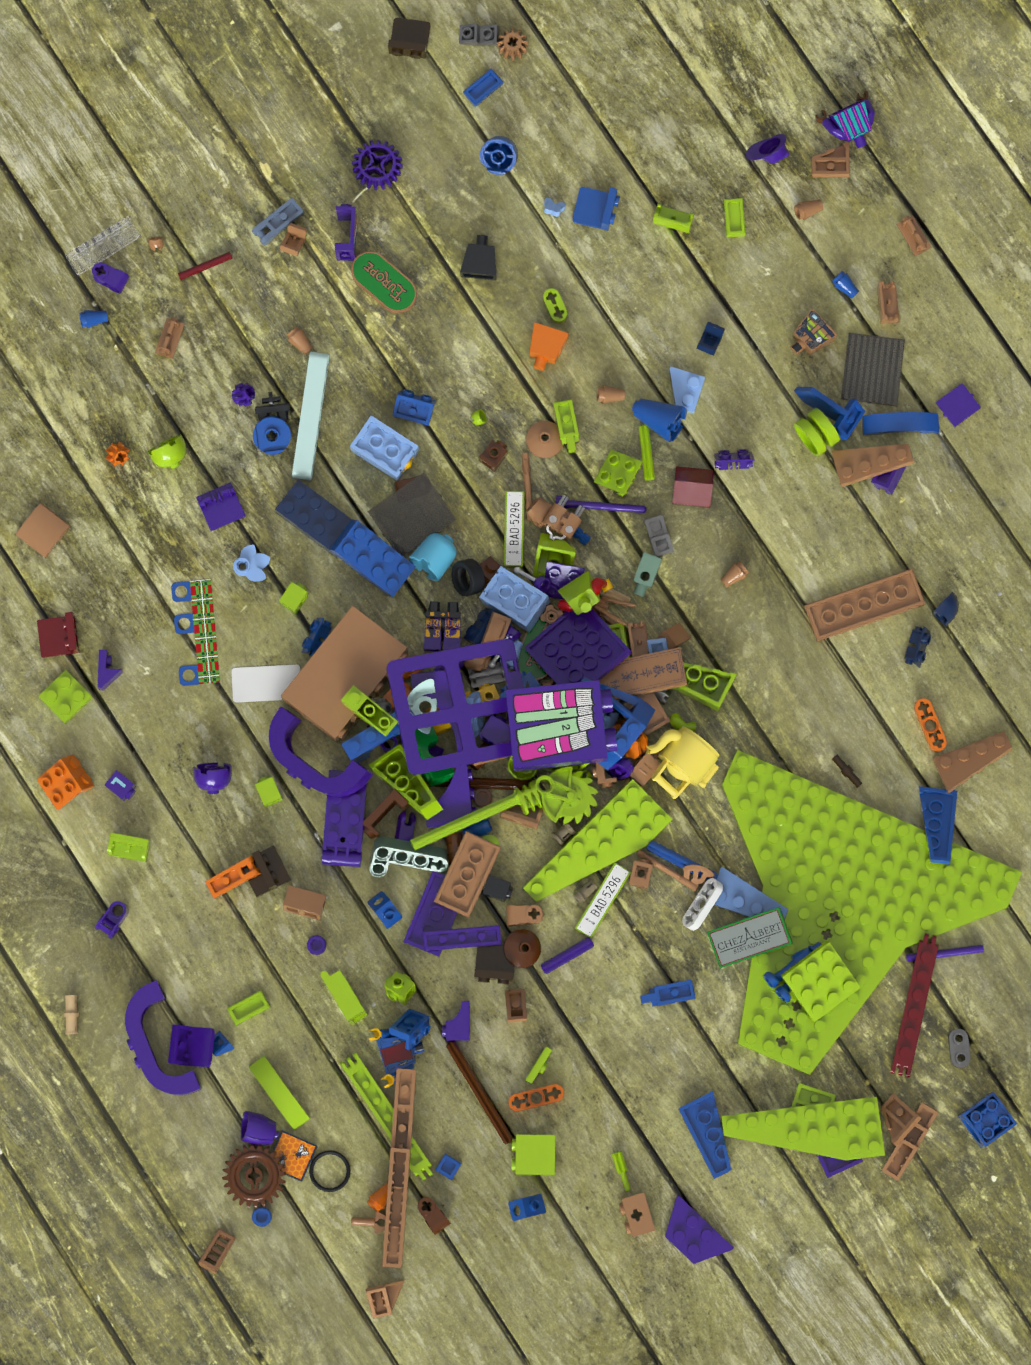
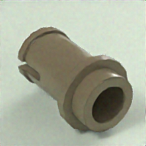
(584, 891)

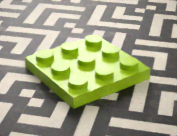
(820, 981)

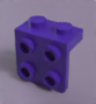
(191, 1046)

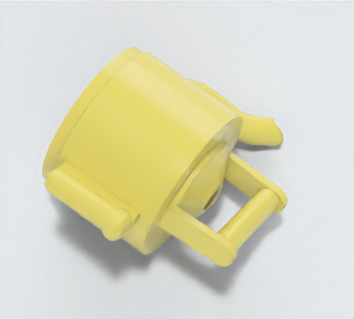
(686, 759)

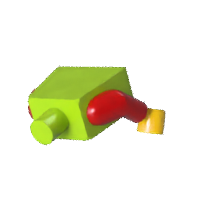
(582, 593)

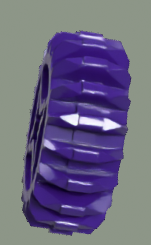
(370, 151)

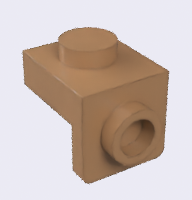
(294, 239)
(598, 771)

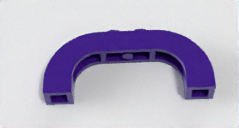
(280, 738)
(138, 1041)

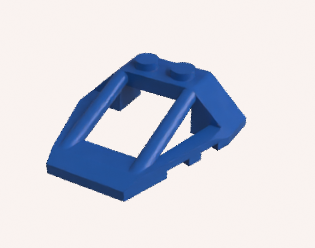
(633, 726)

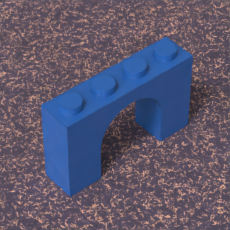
(362, 744)

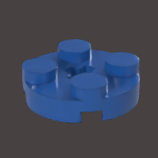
(265, 443)

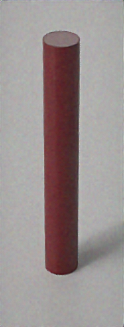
(204, 266)

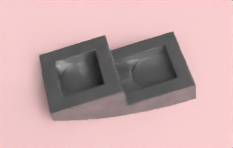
(658, 535)

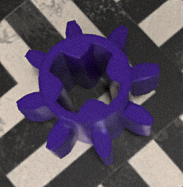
(243, 394)

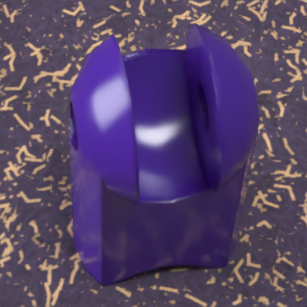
(403, 830)

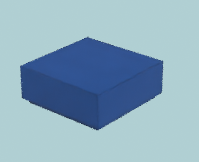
(448, 1166)

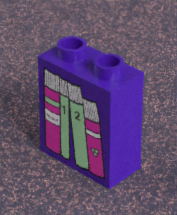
(559, 725)

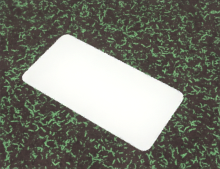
(262, 682)

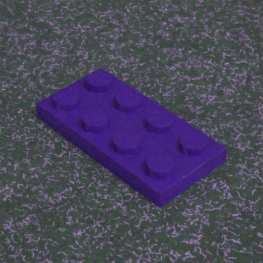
(429, 915)

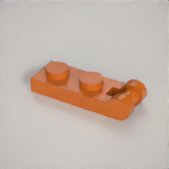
(232, 877)

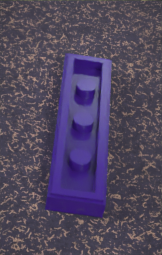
(461, 938)

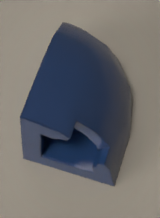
(947, 609)

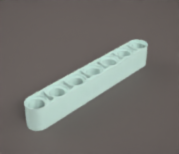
(310, 416)

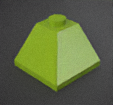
(552, 551)

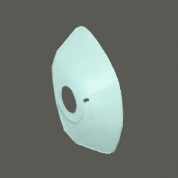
(415, 698)

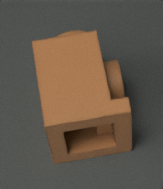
(635, 880)

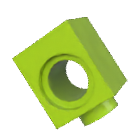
(294, 597)
(268, 791)

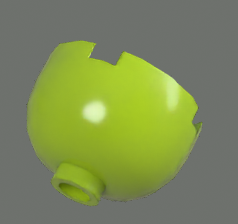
(169, 452)

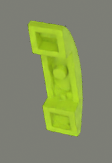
(279, 1093)

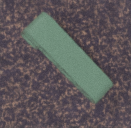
(432, 857)

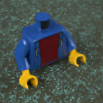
(394, 1053)

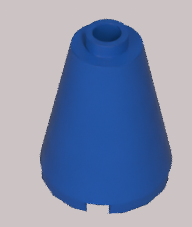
(660, 417)

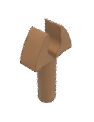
(370, 1222)

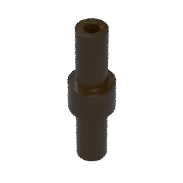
(847, 771)

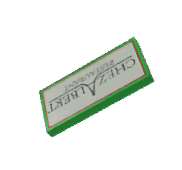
(750, 937)

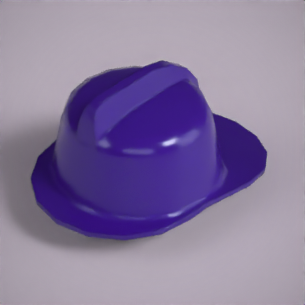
(769, 150)

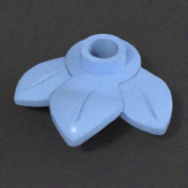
(254, 564)

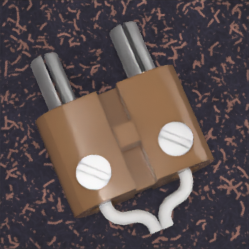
(562, 521)

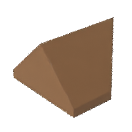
(383, 1298)

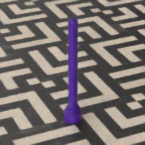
(603, 506)

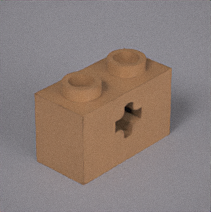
(640, 1204)

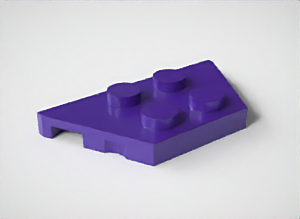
(693, 1234)

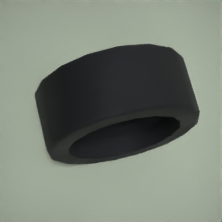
(476, 577)

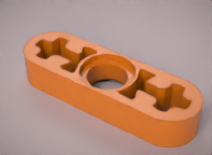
(919, 713)
(532, 1105)

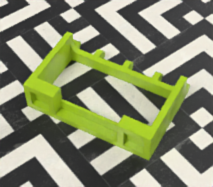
(344, 996)

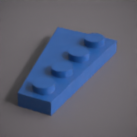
(705, 1127)

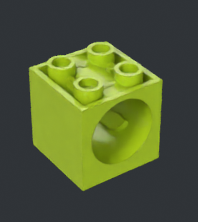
(534, 1155)

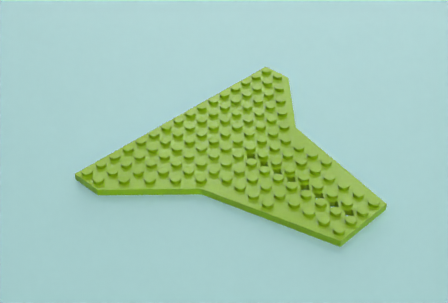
(843, 857)

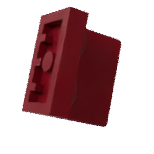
(58, 636)

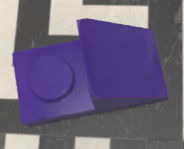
(105, 675)

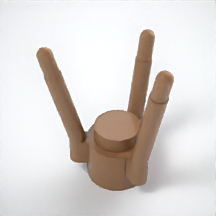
(602, 608)

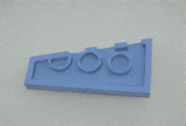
(742, 897)

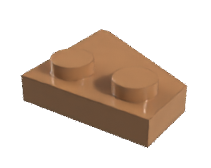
(832, 163)

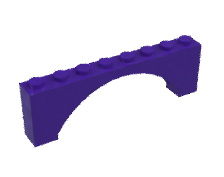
(458, 796)

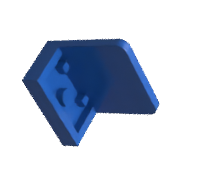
(595, 208)

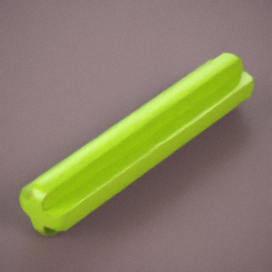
(646, 451)

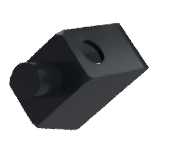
(479, 260)

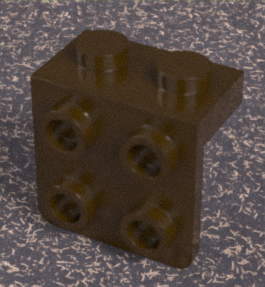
(409, 38)
(493, 965)

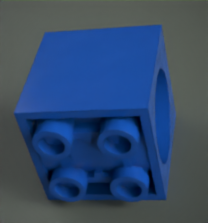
(987, 1119)

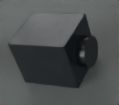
(497, 889)

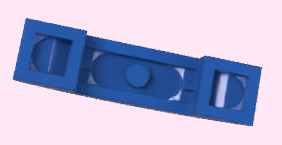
(900, 422)

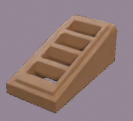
(203, 1263)

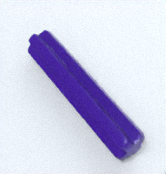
(567, 955)

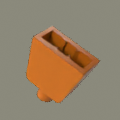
(546, 345)

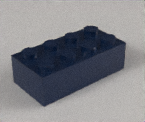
(312, 515)

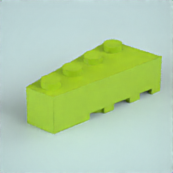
(706, 685)
(394, 772)

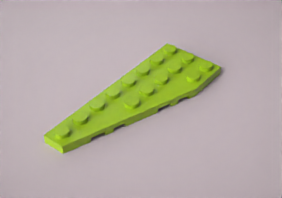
(615, 831)
(827, 1129)

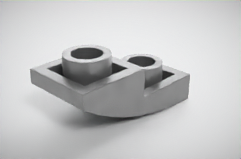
(479, 35)

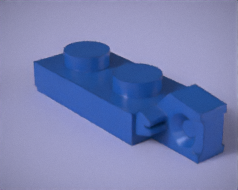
(669, 993)

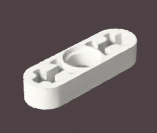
(695, 906)

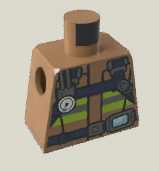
(812, 334)

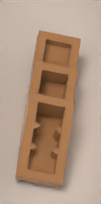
(904, 1152)

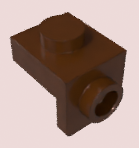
(489, 568)

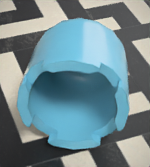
(434, 555)

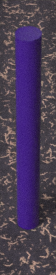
(951, 952)

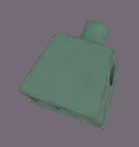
(650, 565)

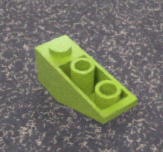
(369, 711)

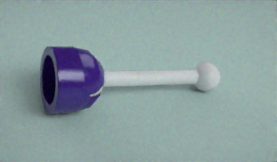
(541, 583)
(512, 634)

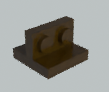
(272, 871)

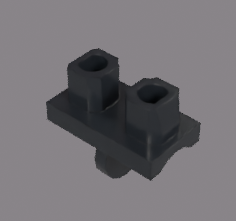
(281, 409)

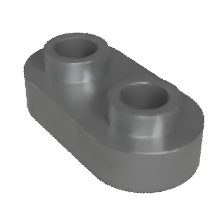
(957, 1048)

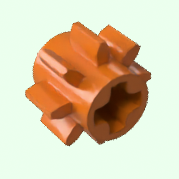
(117, 454)

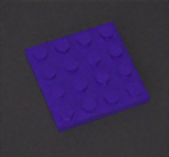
(577, 648)

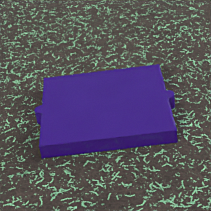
(958, 405)

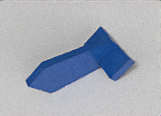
(845, 418)

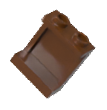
(381, 811)

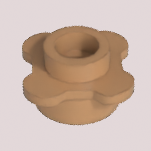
(551, 610)

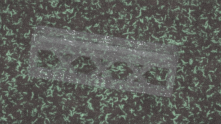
(102, 245)

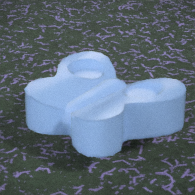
(553, 208)

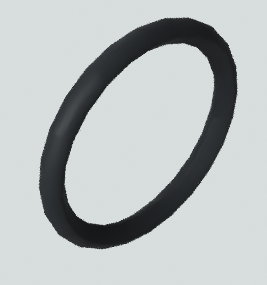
(347, 1173)

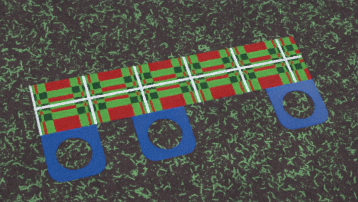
(203, 626)

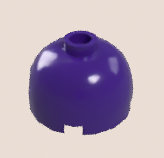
(212, 776)

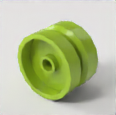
(816, 432)

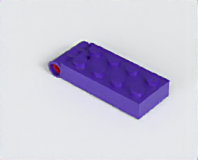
(344, 820)

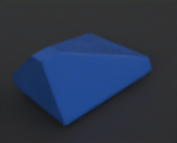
(221, 1044)

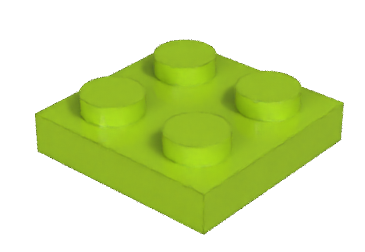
(65, 696)

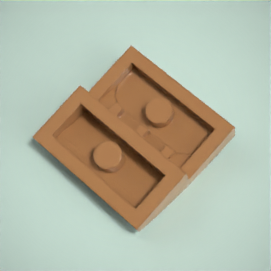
(43, 530)

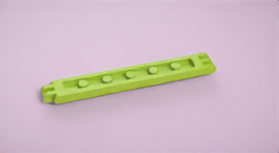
(382, 1110)

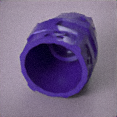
(258, 1129)

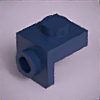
(710, 338)

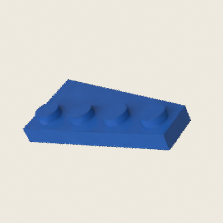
(939, 819)

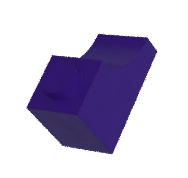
(459, 1027)

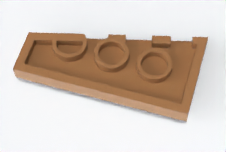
(868, 462)

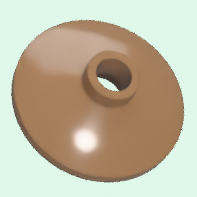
(542, 448)

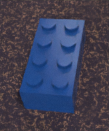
(372, 558)

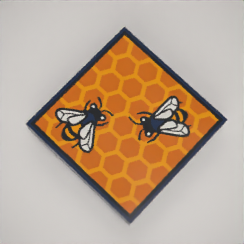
(295, 1154)

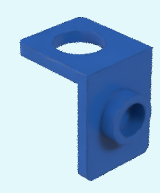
(385, 910)
(528, 1207)

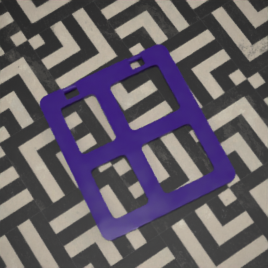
(460, 713)

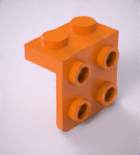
(65, 781)

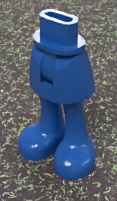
(774, 979)

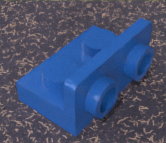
(414, 407)
(411, 1027)

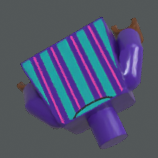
(850, 121)

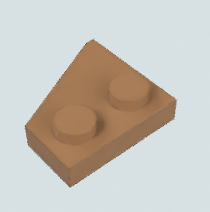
(899, 1118)

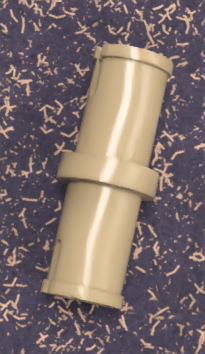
(71, 1014)

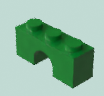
(425, 742)

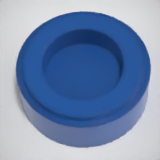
(261, 1216)

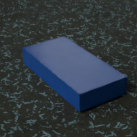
(483, 87)

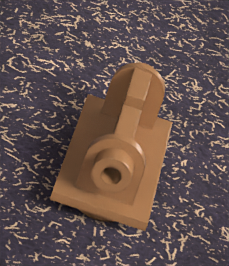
(913, 235)
(169, 337)

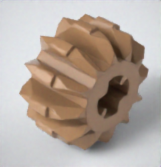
(507, 38)

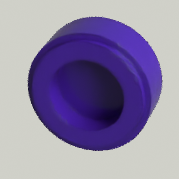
(316, 945)

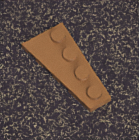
(963, 763)

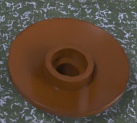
(514, 952)

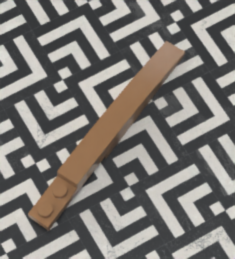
(399, 1168)

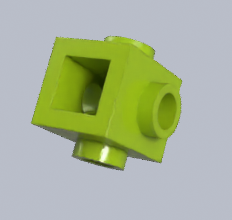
(399, 988)

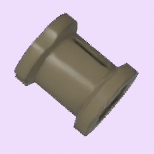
(563, 834)

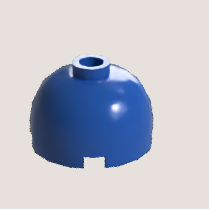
(499, 155)

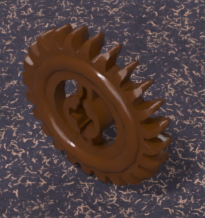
(253, 1156)

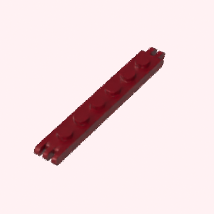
(915, 1005)

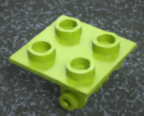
(618, 472)

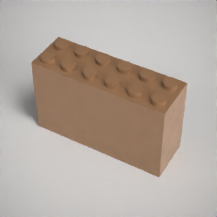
(349, 656)

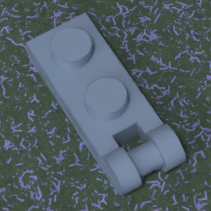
(278, 221)

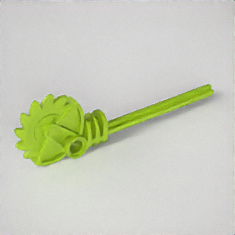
(566, 797)

